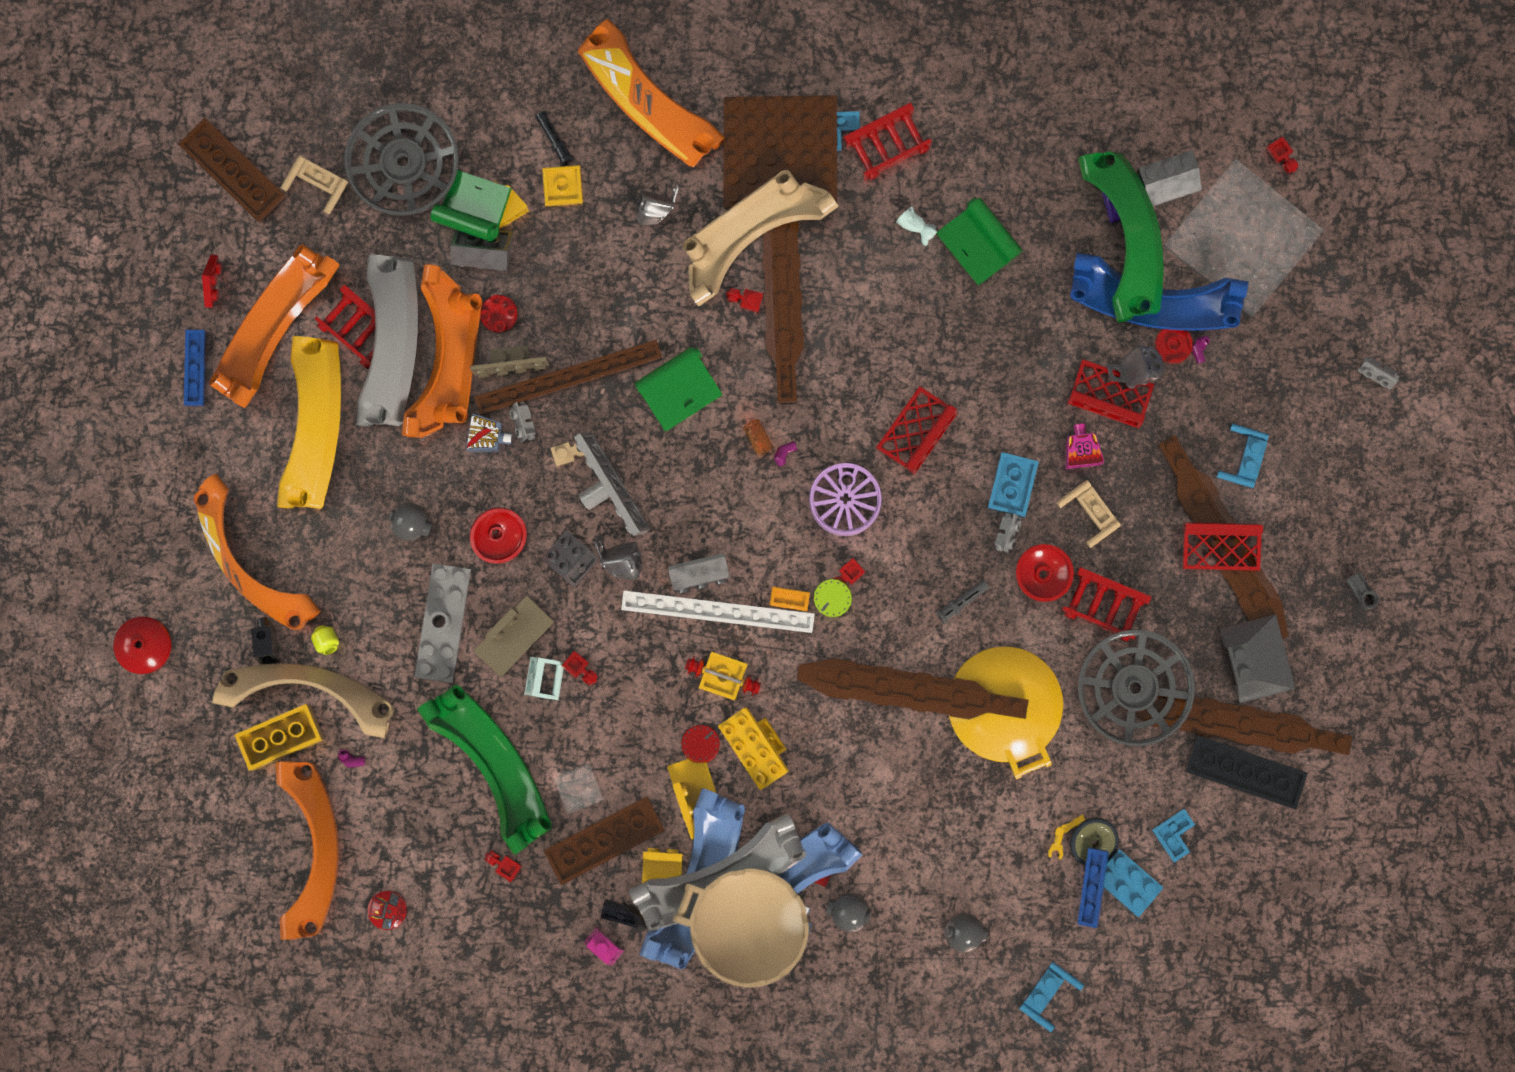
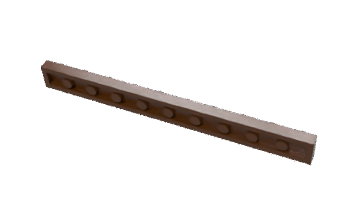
(568, 377)

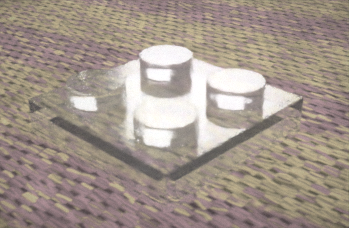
(578, 789)

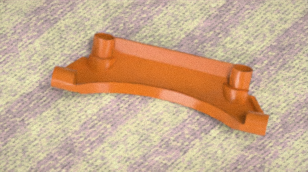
(456, 332)

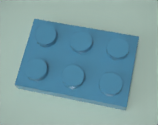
(1013, 484)
(1130, 883)

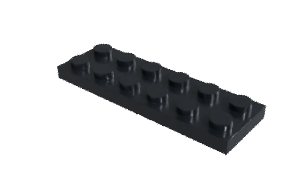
(1246, 772)

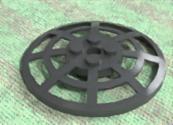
(394, 151)
(1148, 687)

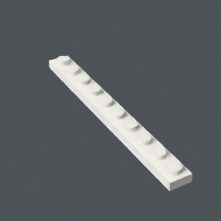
(717, 611)

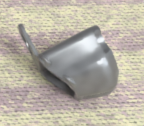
(653, 208)
(1138, 367)
(622, 560)

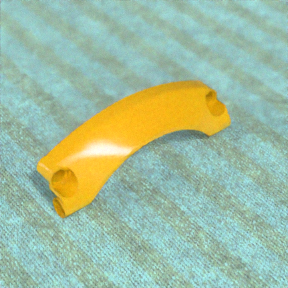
(318, 421)

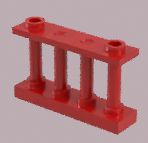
(871, 131)
(362, 309)
(1104, 584)

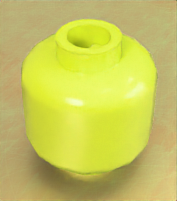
(325, 640)

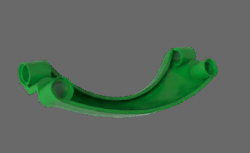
(1144, 264)
(478, 735)

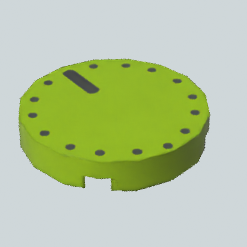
(833, 597)

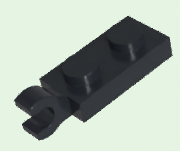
(622, 914)

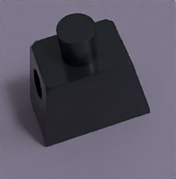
(264, 643)

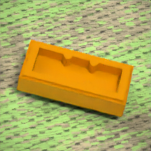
(789, 599)

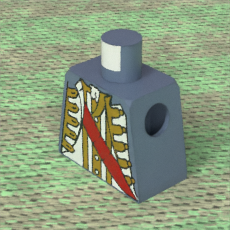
(486, 435)

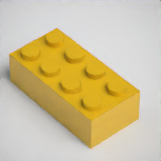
(279, 737)

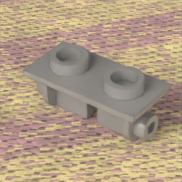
(1385, 377)
(519, 413)
(1007, 541)

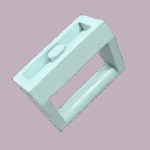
(535, 675)

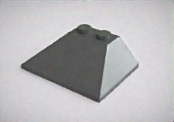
(1257, 658)

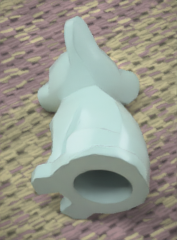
(915, 223)

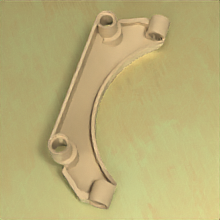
(768, 207)

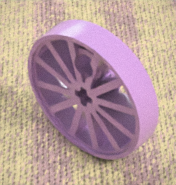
(845, 490)

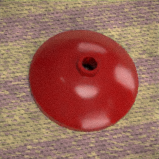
(505, 543)
(1057, 568)
(154, 649)

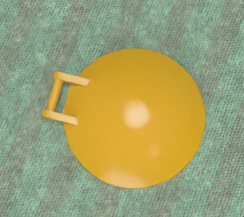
(1006, 738)

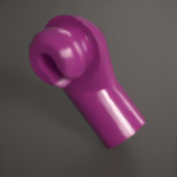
(1198, 348)
(782, 451)
(350, 761)

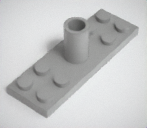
(608, 486)
(441, 645)

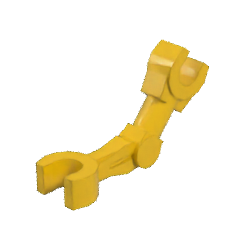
(1059, 835)

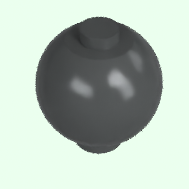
(409, 522)
(849, 912)
(964, 932)

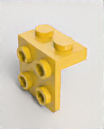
(661, 864)

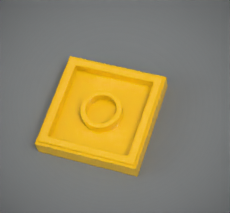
(562, 185)

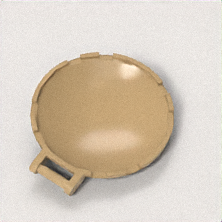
(746, 927)

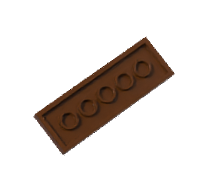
(231, 170)
(604, 840)

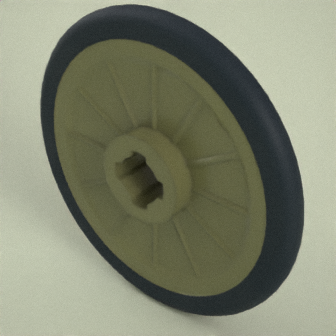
(1092, 830)

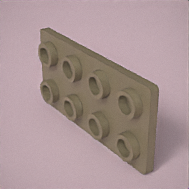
(510, 359)
(513, 636)

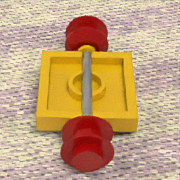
(723, 676)

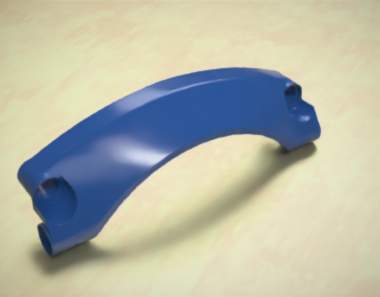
(1198, 308)

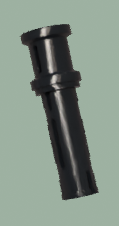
(557, 145)

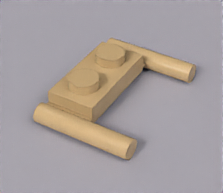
(319, 178)
(1094, 508)

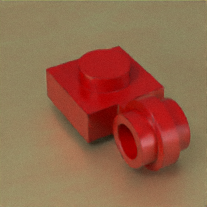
(1280, 151)
(750, 300)
(576, 665)
(507, 867)

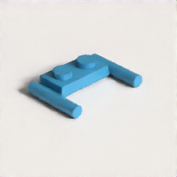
(1251, 457)
(1044, 991)

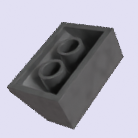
(1171, 178)
(480, 253)
(699, 573)

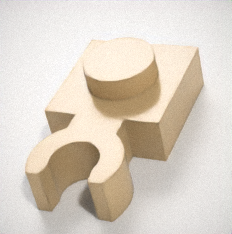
(564, 453)

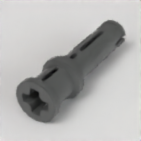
(954, 606)

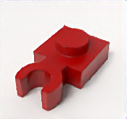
(851, 571)

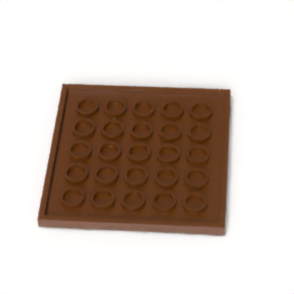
(775, 136)

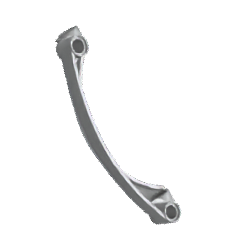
(395, 344)
(771, 850)

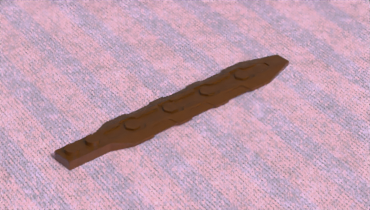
(783, 305)
(1204, 505)
(906, 689)
(1249, 726)

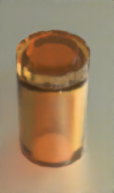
(758, 437)

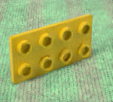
(755, 746)
(688, 781)

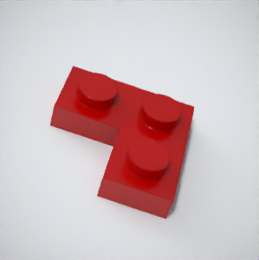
(209, 280)

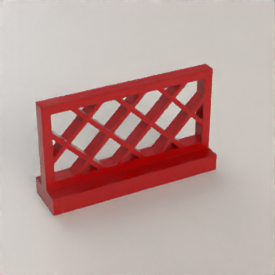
(1105, 408)
(932, 435)
(1217, 529)

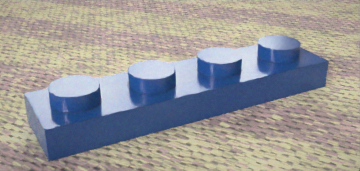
(194, 368)
(1093, 887)

